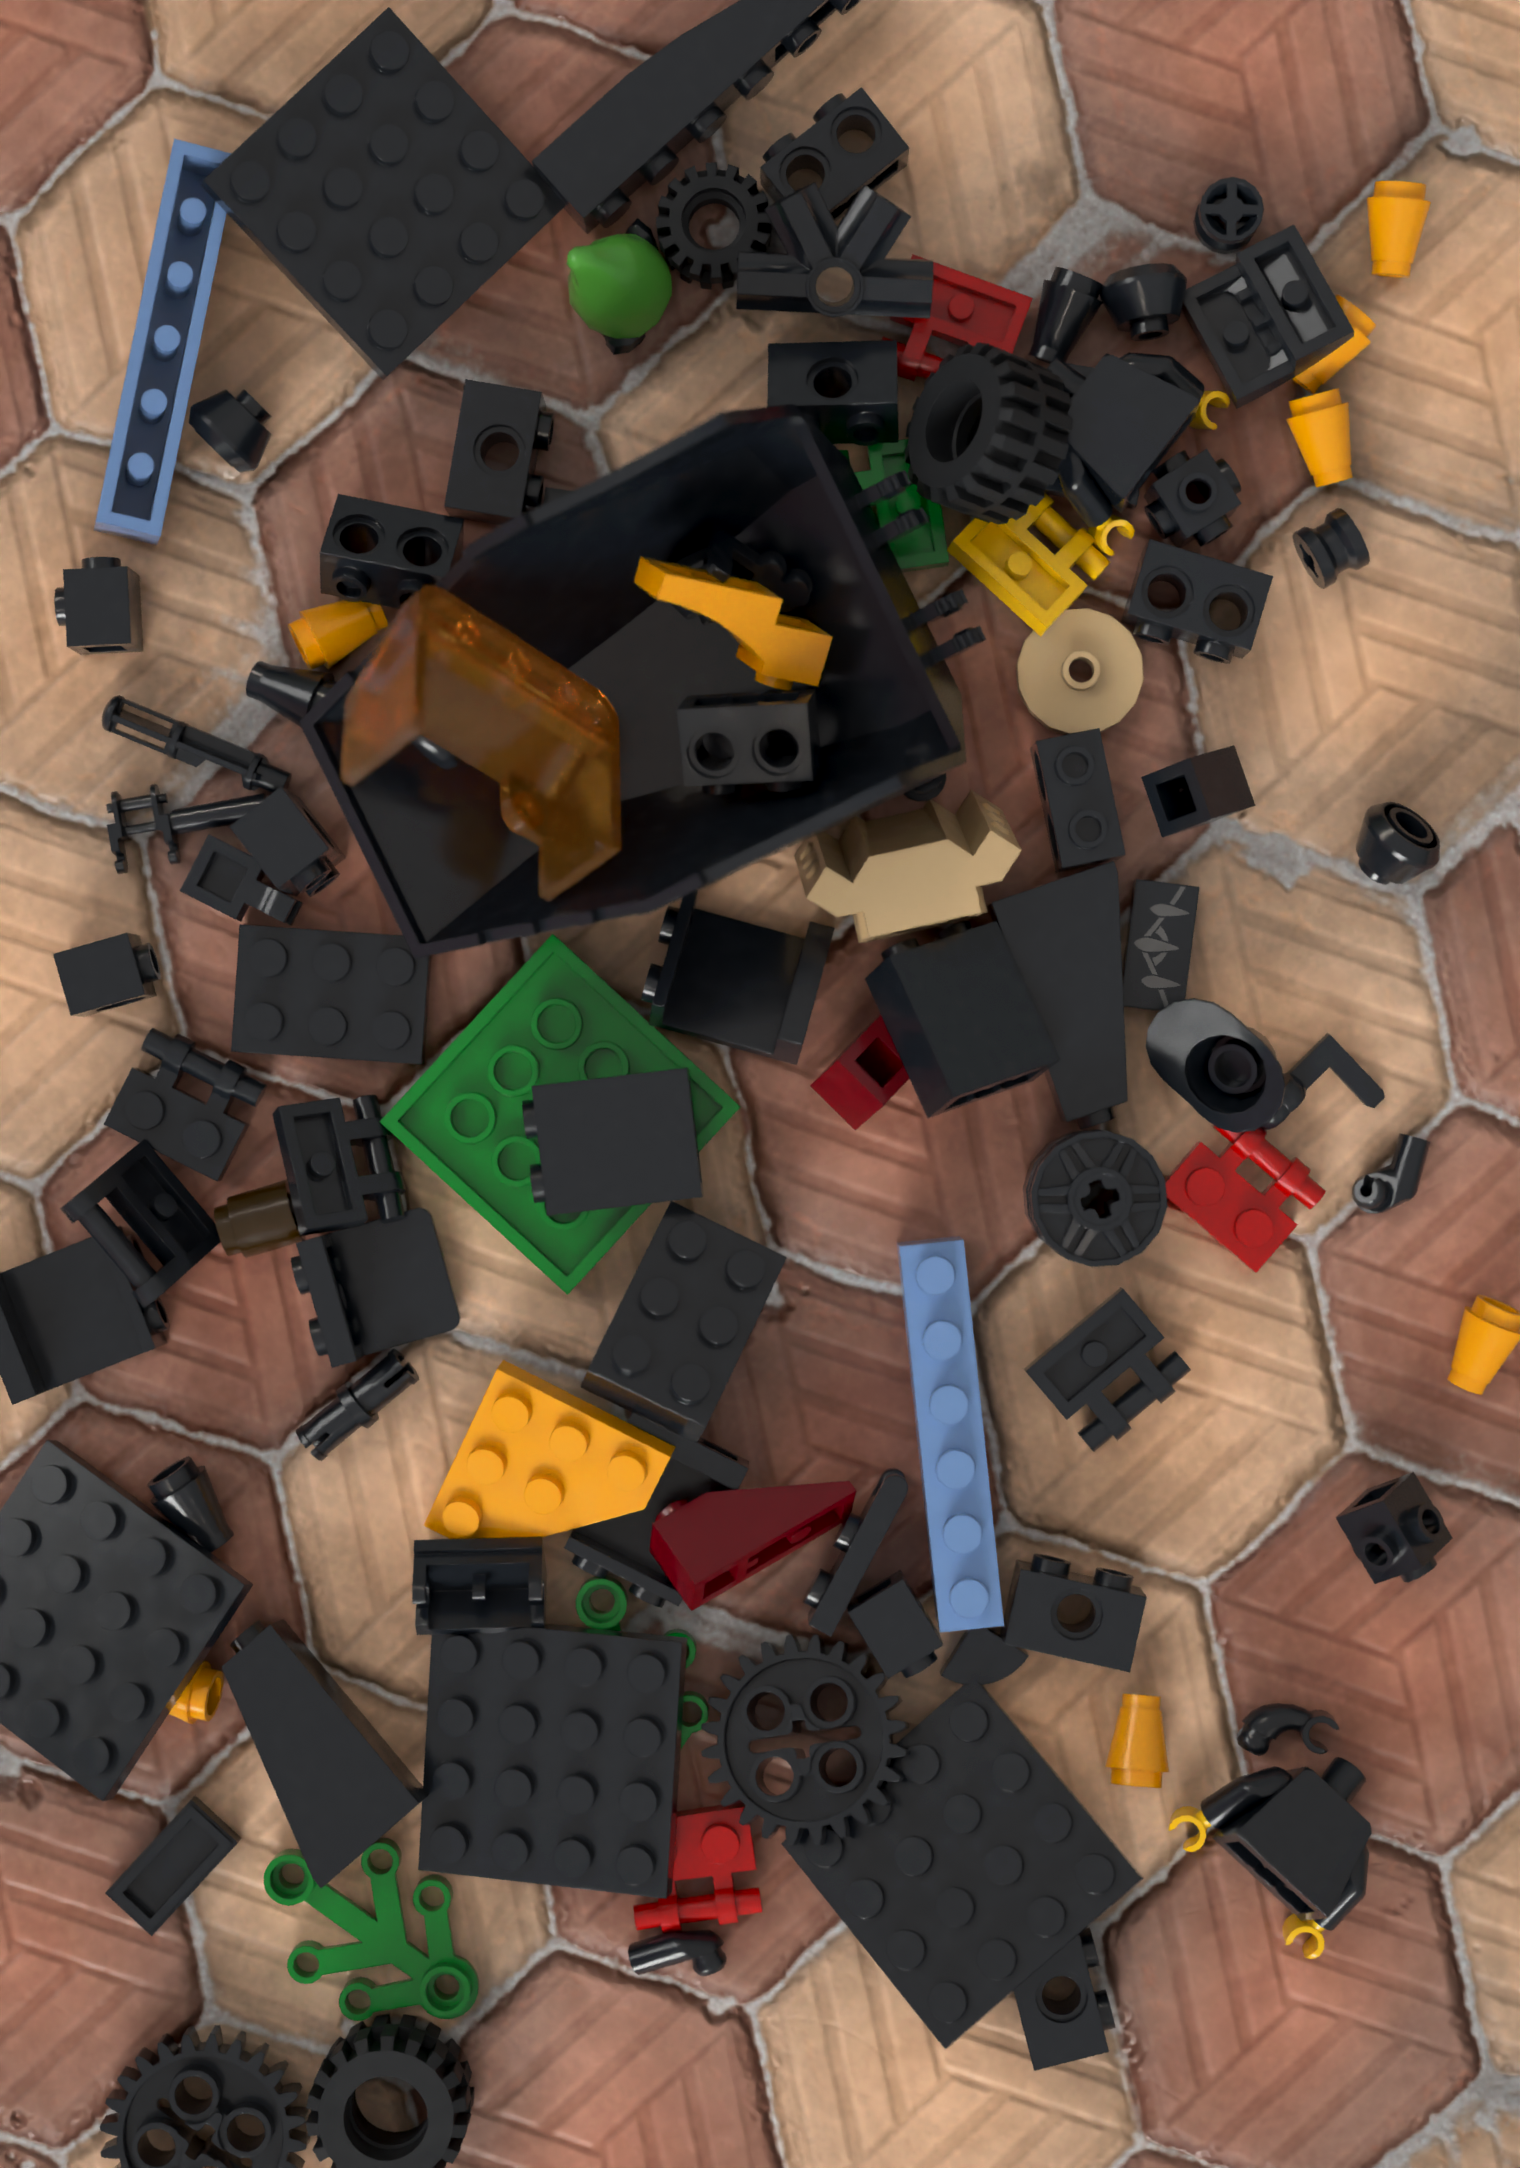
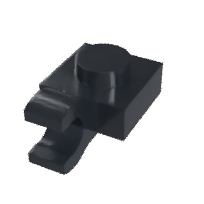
(233, 881)

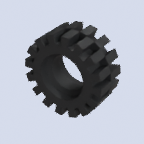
(691, 194)

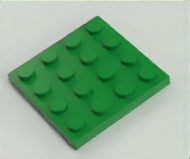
(467, 1114)

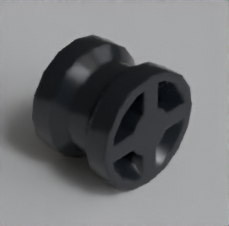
(1231, 201)
(1331, 548)

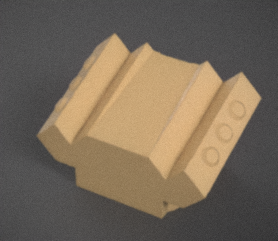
(910, 867)

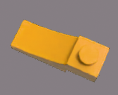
(771, 643)

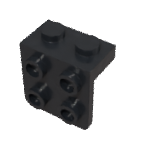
(376, 1286)

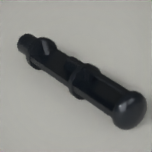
(195, 745)

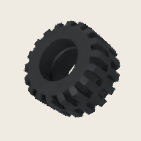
(988, 433)
(398, 2053)

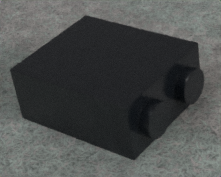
(961, 1016)
(614, 1142)

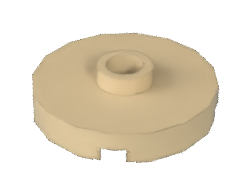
(1075, 706)

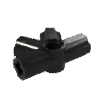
(816, 243)

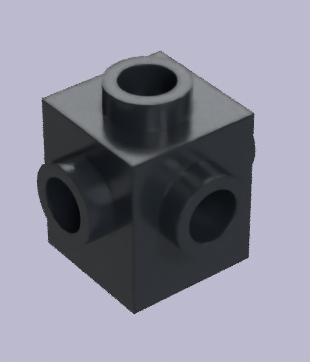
(1176, 515)
(1395, 1529)

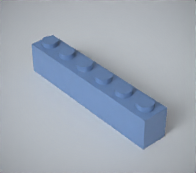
(163, 349)
(950, 1434)

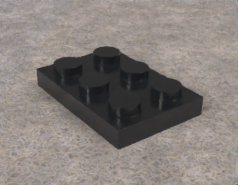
(330, 995)

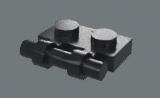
(177, 1122)
(322, 1166)
(1096, 1354)

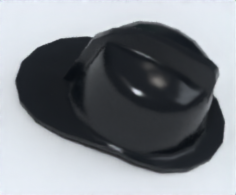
(1216, 1064)

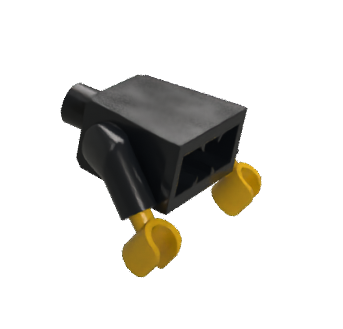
(1122, 430)
(1294, 1839)

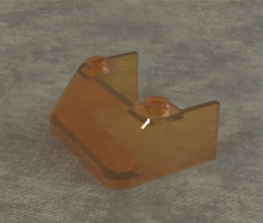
(506, 714)

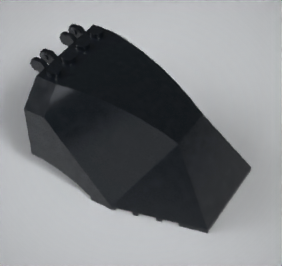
(570, 592)

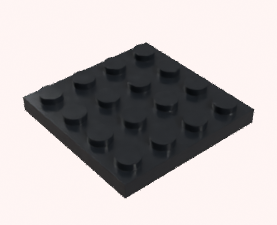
(384, 193)
(99, 1618)
(554, 1757)
(969, 1867)

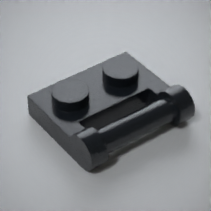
(156, 1210)

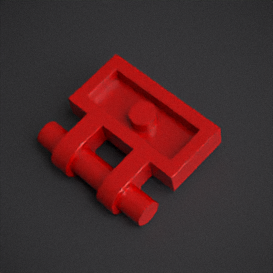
(962, 313)
(1229, 1206)
(706, 1844)

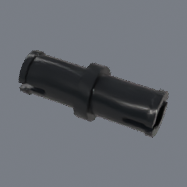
(357, 1404)

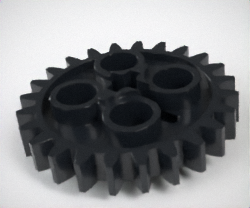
(812, 1798)
(239, 2086)

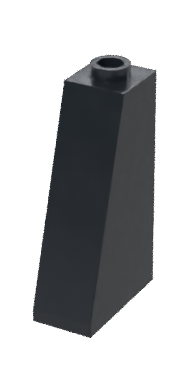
(1072, 964)
(319, 1750)

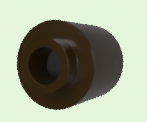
(258, 1221)

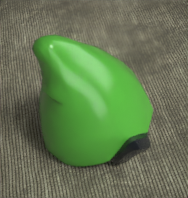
(620, 286)

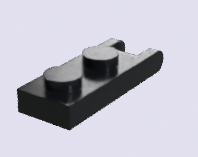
(858, 1543)

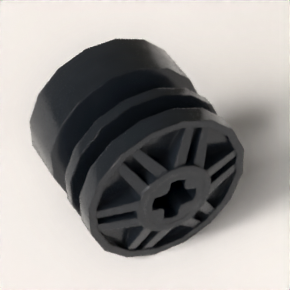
(1062, 1177)

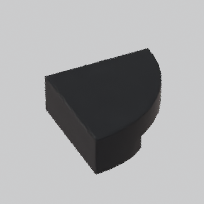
(982, 1657)

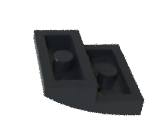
(1266, 317)

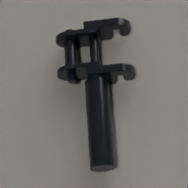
(177, 822)

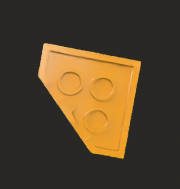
(543, 1464)

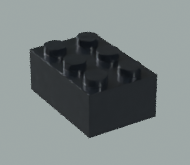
(683, 1322)

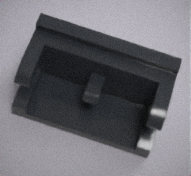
(479, 1585)

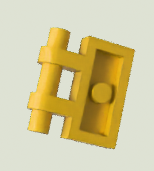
(1023, 569)

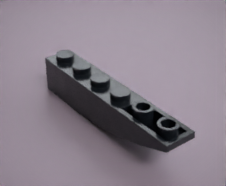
(671, 101)

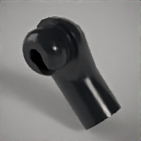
(1396, 1182)
(676, 1947)

